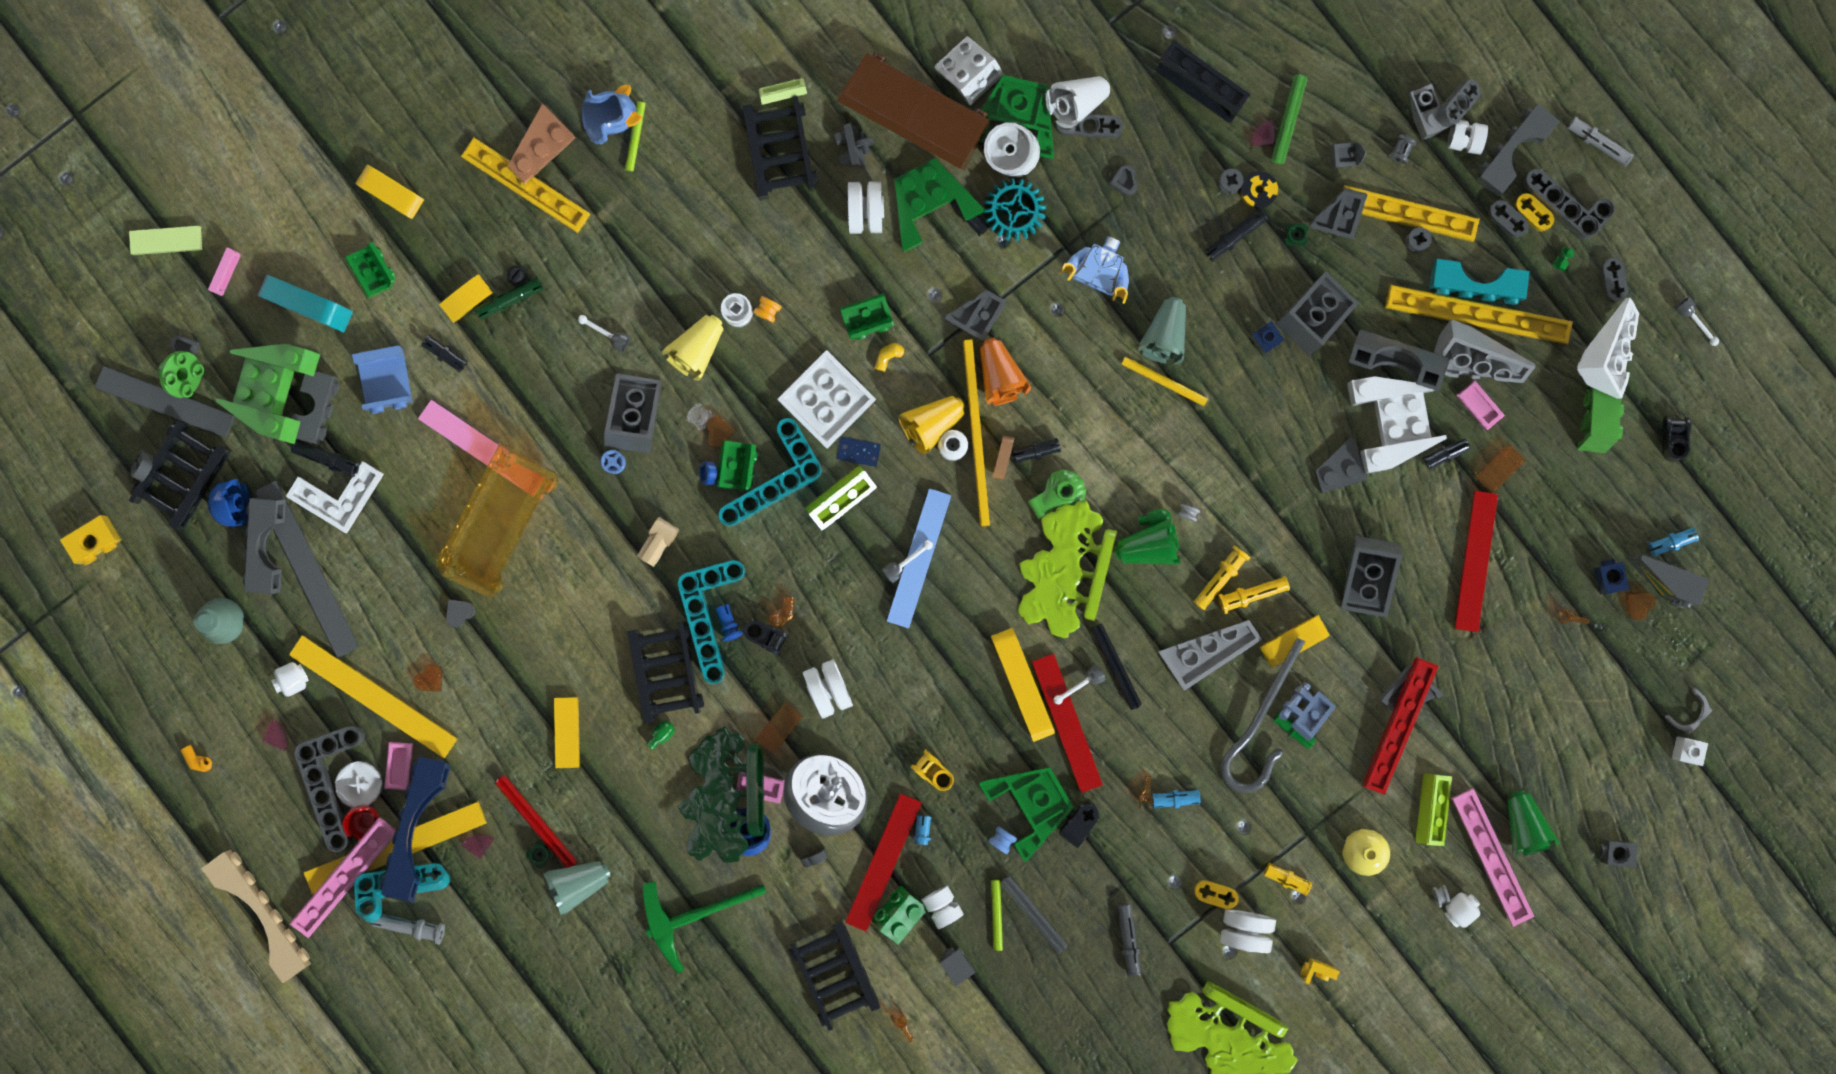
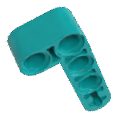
(305, 303)
(373, 895)

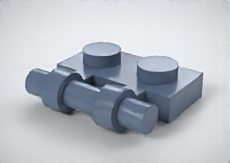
(1312, 716)

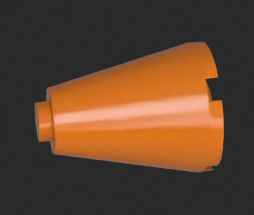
(1001, 374)

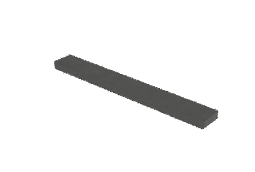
(311, 576)

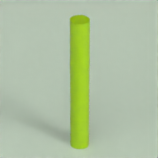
(634, 139)
(996, 915)

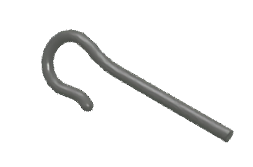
(1253, 727)

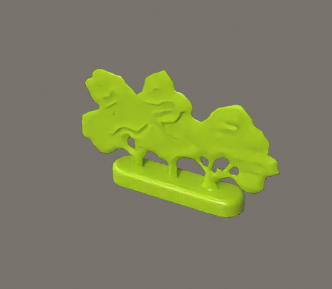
(1059, 571)
(1229, 1048)

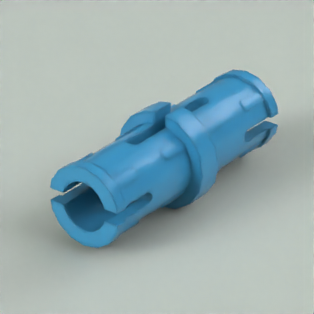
(1673, 541)
(1176, 799)

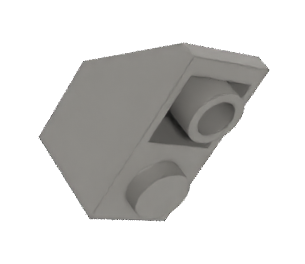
(1424, 112)

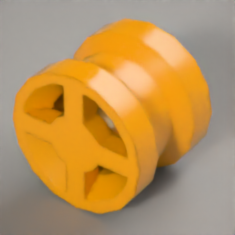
(767, 309)

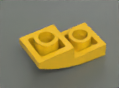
(465, 298)

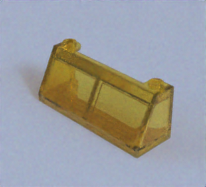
(495, 520)

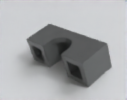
(322, 389)

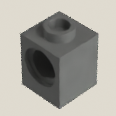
(1628, 853)
(956, 965)

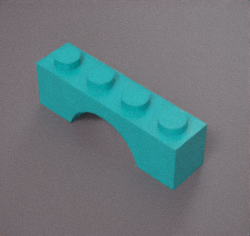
(1449, 277)

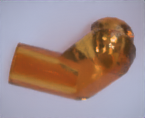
(783, 615)

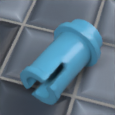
(922, 831)

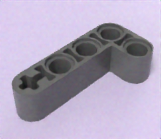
(1564, 200)

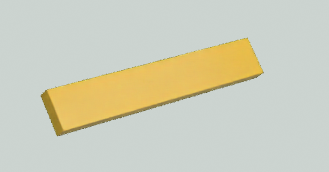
(533, 191)
(1419, 215)

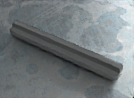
(1033, 914)

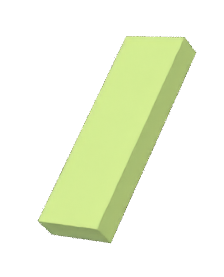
(165, 240)

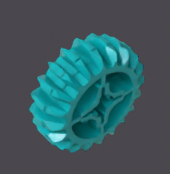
(1025, 212)

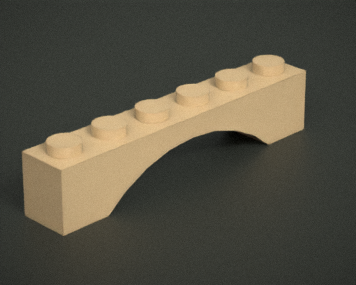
(285, 955)

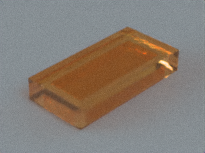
(1500, 468)
(779, 727)

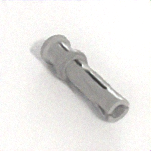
(419, 929)

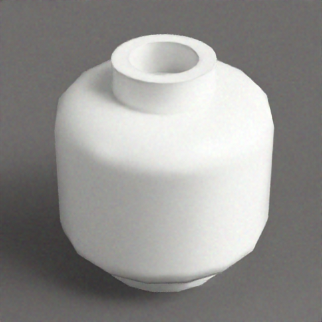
(954, 438)
(289, 679)
(1462, 910)

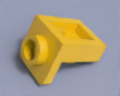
(1322, 971)

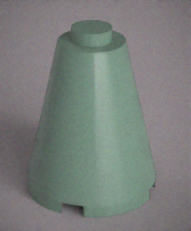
(1166, 333)
(219, 620)
(575, 884)

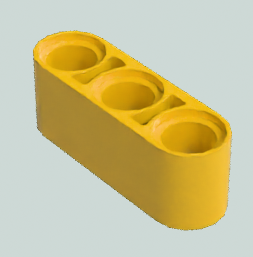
(389, 191)
(1310, 631)

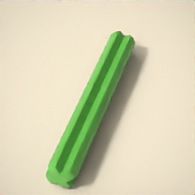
(1289, 119)

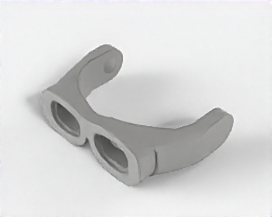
(1705, 711)

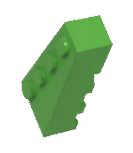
(1601, 421)

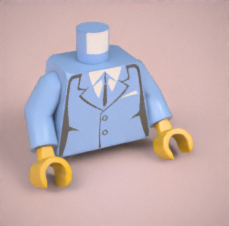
(1100, 269)

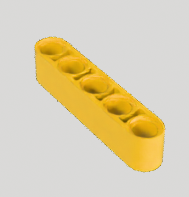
(1022, 684)

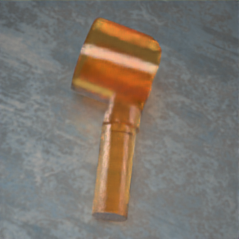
(1573, 618)
(1146, 793)
(901, 1023)

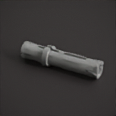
(1577, 126)

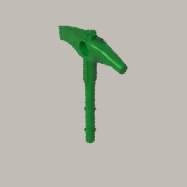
(662, 927)

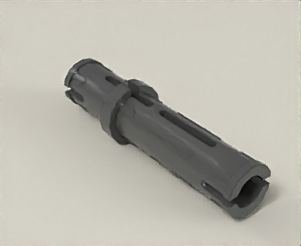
(1129, 942)

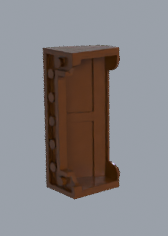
(914, 111)

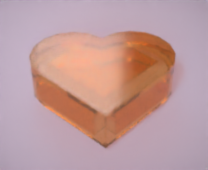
(718, 431)
(1639, 605)
(430, 679)

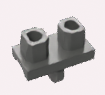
(857, 144)

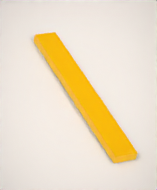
(1478, 314)
(976, 433)
(373, 696)
(424, 837)

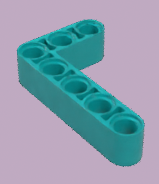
(778, 481)
(704, 616)

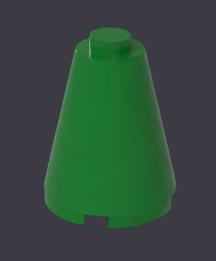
(1151, 546)
(1528, 826)

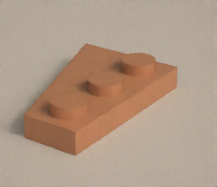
(539, 145)

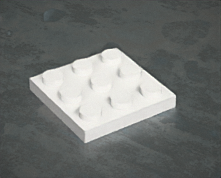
(826, 399)

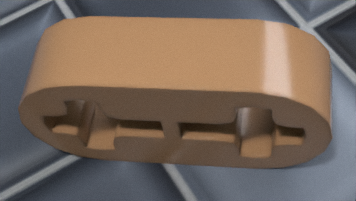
(1003, 457)

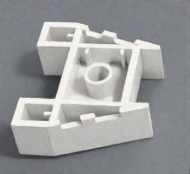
(1400, 420)

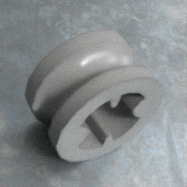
(1188, 512)
(1441, 896)

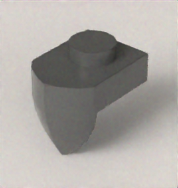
(1347, 154)

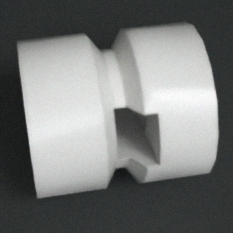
(1468, 136)
(736, 310)
(942, 907)

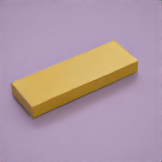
(567, 732)

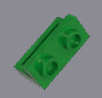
(370, 270)
(867, 317)
(736, 465)
(899, 915)

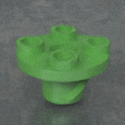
(180, 374)

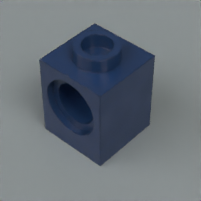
(1266, 338)
(1620, 582)

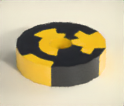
(1261, 179)

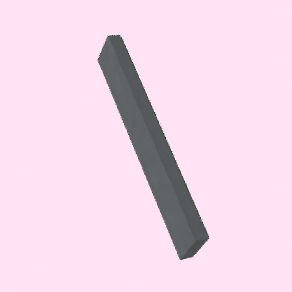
(158, 400)

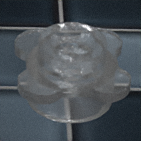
(694, 413)

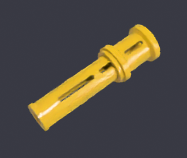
(1230, 569)
(1243, 597)

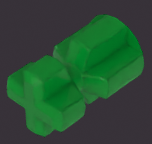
(1562, 263)

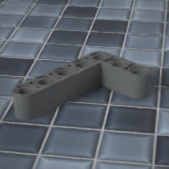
(325, 782)

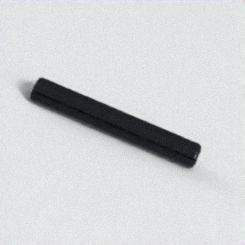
(1116, 666)

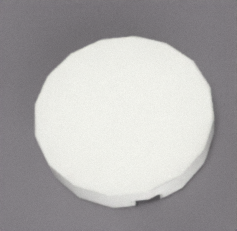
(358, 784)

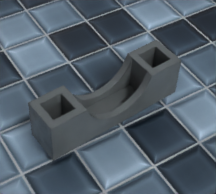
(1499, 173)
(1424, 366)
(260, 572)

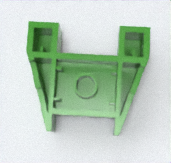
(265, 388)

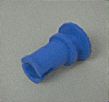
(728, 624)

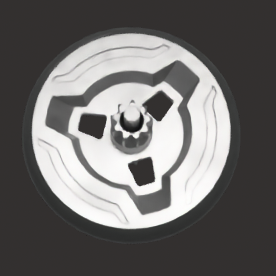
(822, 814)

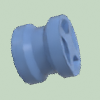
(609, 460)
(1002, 840)

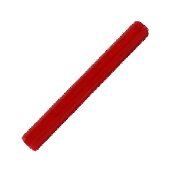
(535, 822)

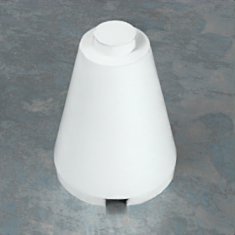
(1076, 99)

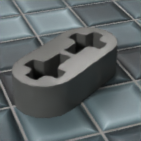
(1512, 215)
(1619, 279)
(141, 465)

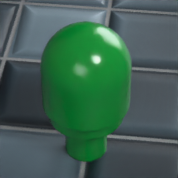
(1154, 517)
(661, 734)

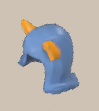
(608, 113)

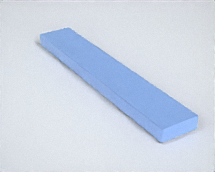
(916, 570)

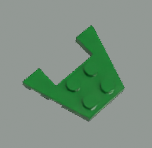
(1024, 104)
(924, 192)
(1040, 800)

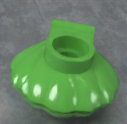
(1060, 489)

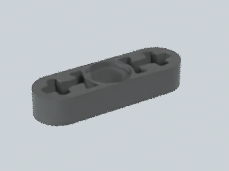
(1466, 101)
(1095, 134)

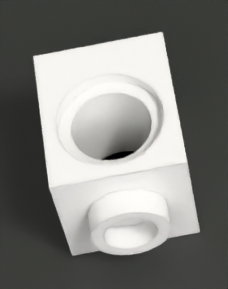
(1689, 751)

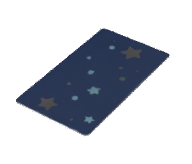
(858, 451)

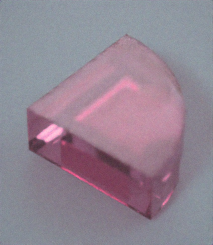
(1264, 135)
(276, 736)
(478, 844)

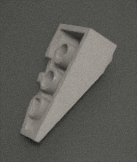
(1479, 355)

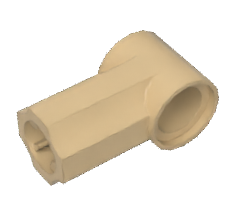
(659, 538)

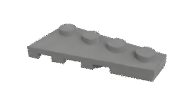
(1203, 655)

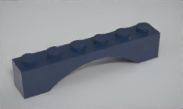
(427, 782)

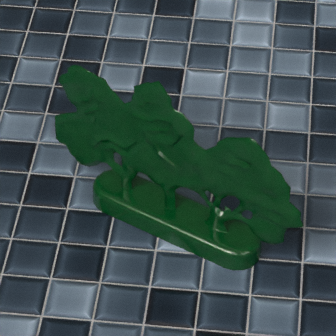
(716, 800)

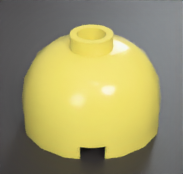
(1366, 852)

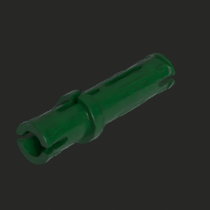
(508, 298)

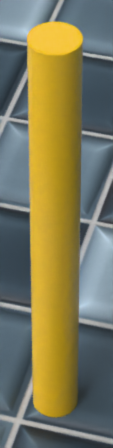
(1164, 381)

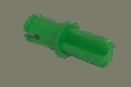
(1286, 726)

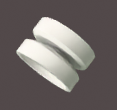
(1002, 140)
(866, 207)
(825, 689)
(1247, 934)

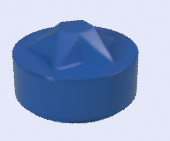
(707, 473)

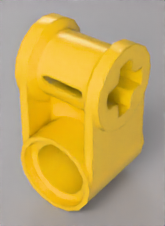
(932, 770)

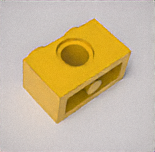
(77, 541)

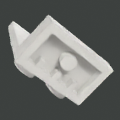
(969, 69)

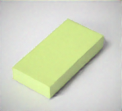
(782, 91)

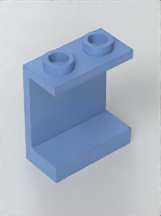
(383, 379)

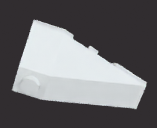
(1607, 355)

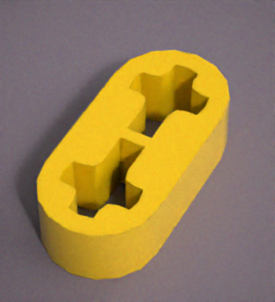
(1537, 208)
(1218, 889)

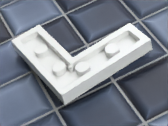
(339, 512)

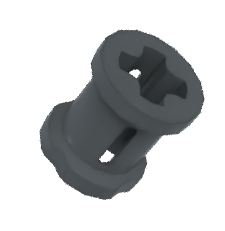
(1402, 149)

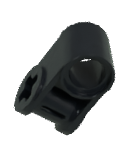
(1676, 433)
(767, 637)
(1077, 827)

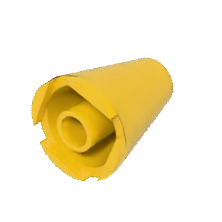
(931, 421)

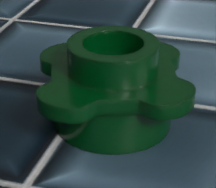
(1301, 230)
(532, 854)

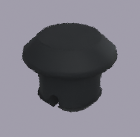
(517, 276)

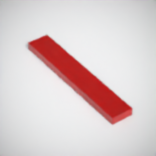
(1475, 561)
(1067, 724)
(1400, 725)
(883, 862)

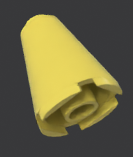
(695, 347)

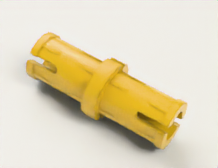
(1287, 879)

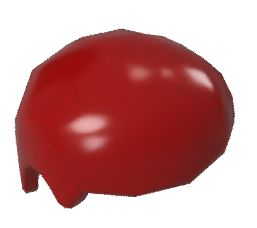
(359, 821)

